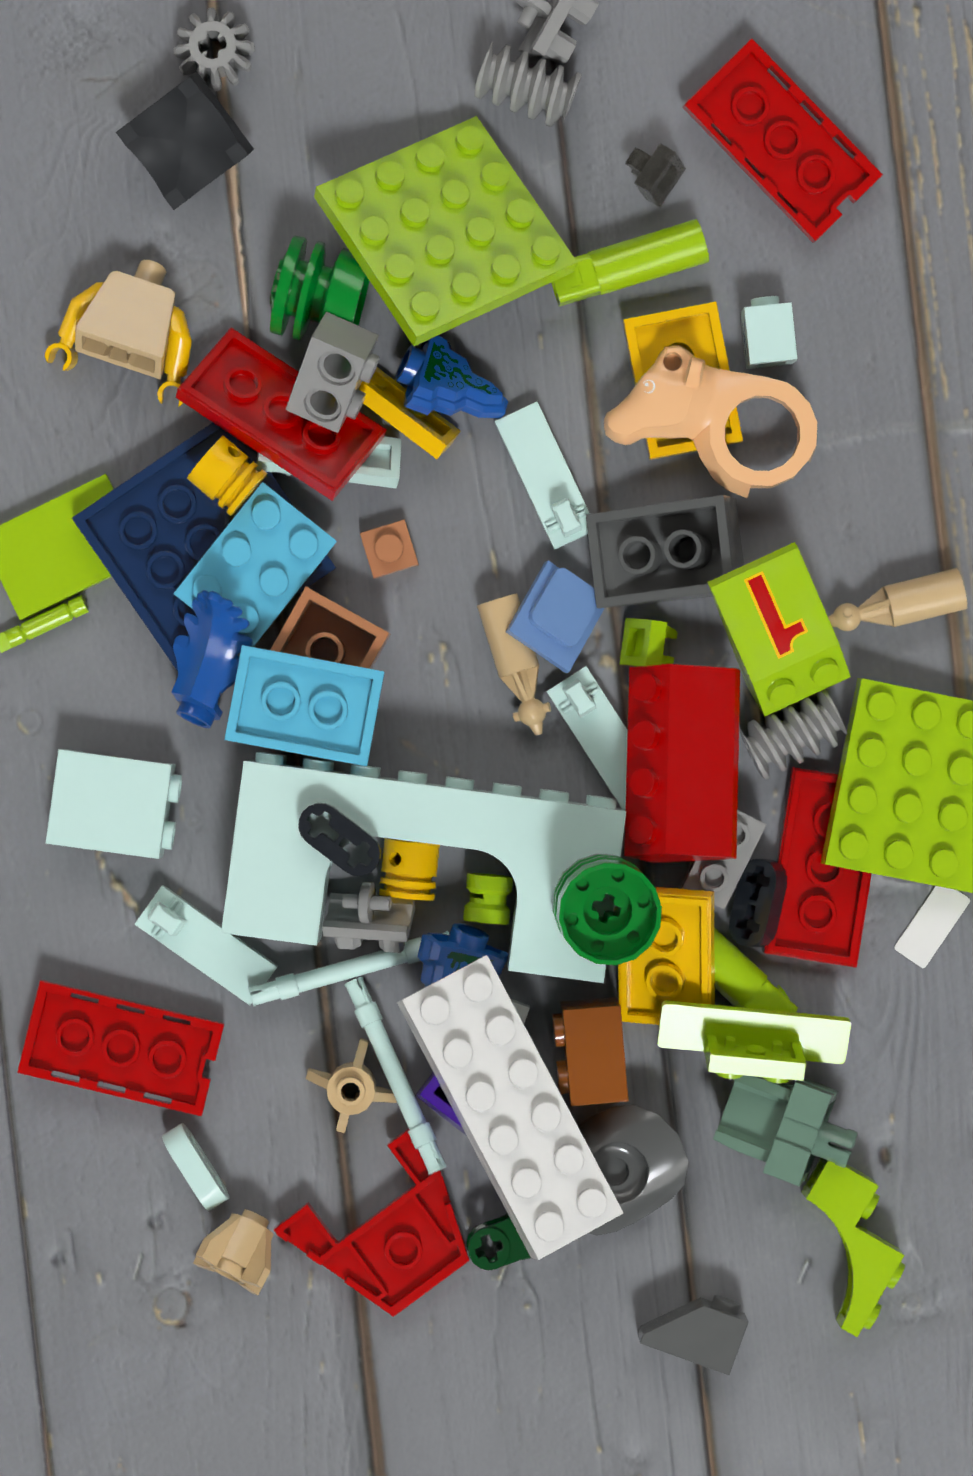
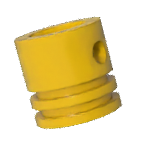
(226, 475)
(409, 869)

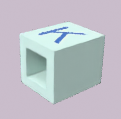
(768, 333)

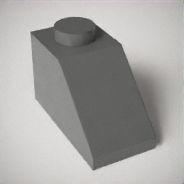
(699, 1332)

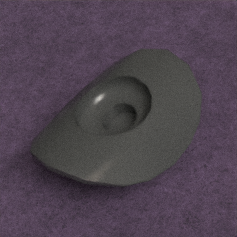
(638, 1159)

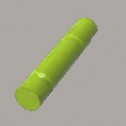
(43, 623)

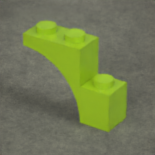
(871, 1261)

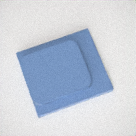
(556, 616)

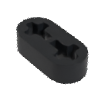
(332, 849)
(758, 903)

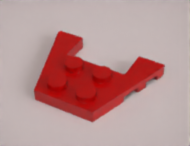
(396, 1250)

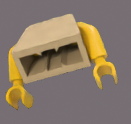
(129, 325)

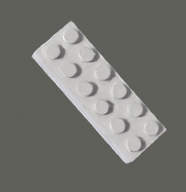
(510, 1108)

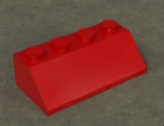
(682, 763)

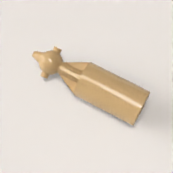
(906, 602)
(513, 660)

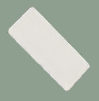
(931, 925)

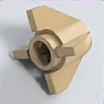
(355, 1073)
(239, 1250)

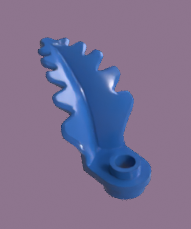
(208, 657)

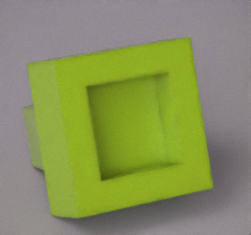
(645, 642)

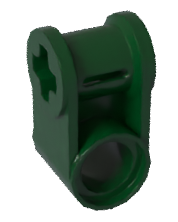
(509, 1251)

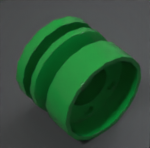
(312, 288)
(618, 934)

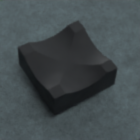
(185, 140)

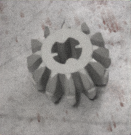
(200, 40)

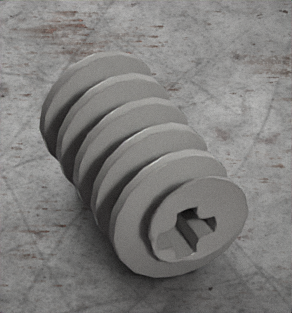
(526, 85)
(793, 733)

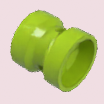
(488, 898)

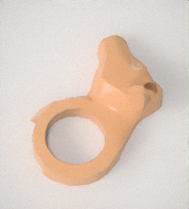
(694, 402)

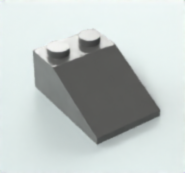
(663, 550)

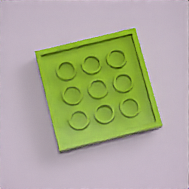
(445, 230)
(905, 787)

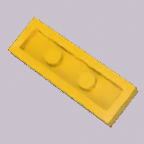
(387, 400)

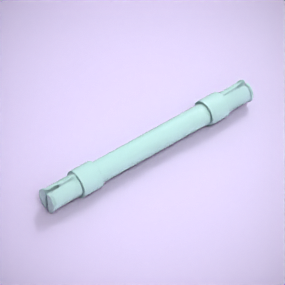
(291, 985)
(420, 1130)

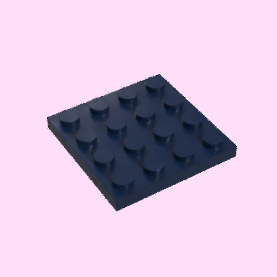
(160, 528)

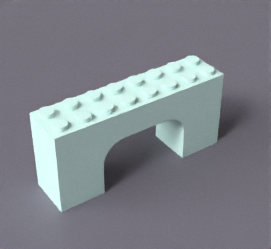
(282, 882)

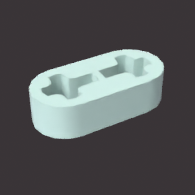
(195, 1167)

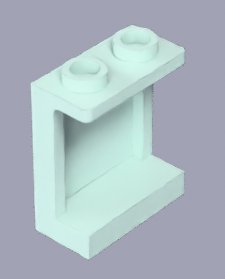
(113, 804)

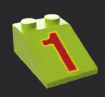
(779, 629)

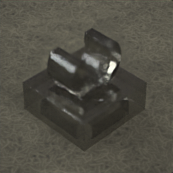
(656, 173)

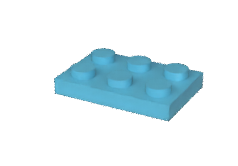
(260, 560)
(304, 705)

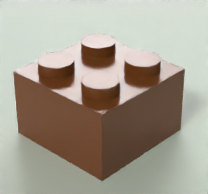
(593, 1051)

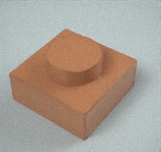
(389, 549)

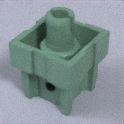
(784, 1126)

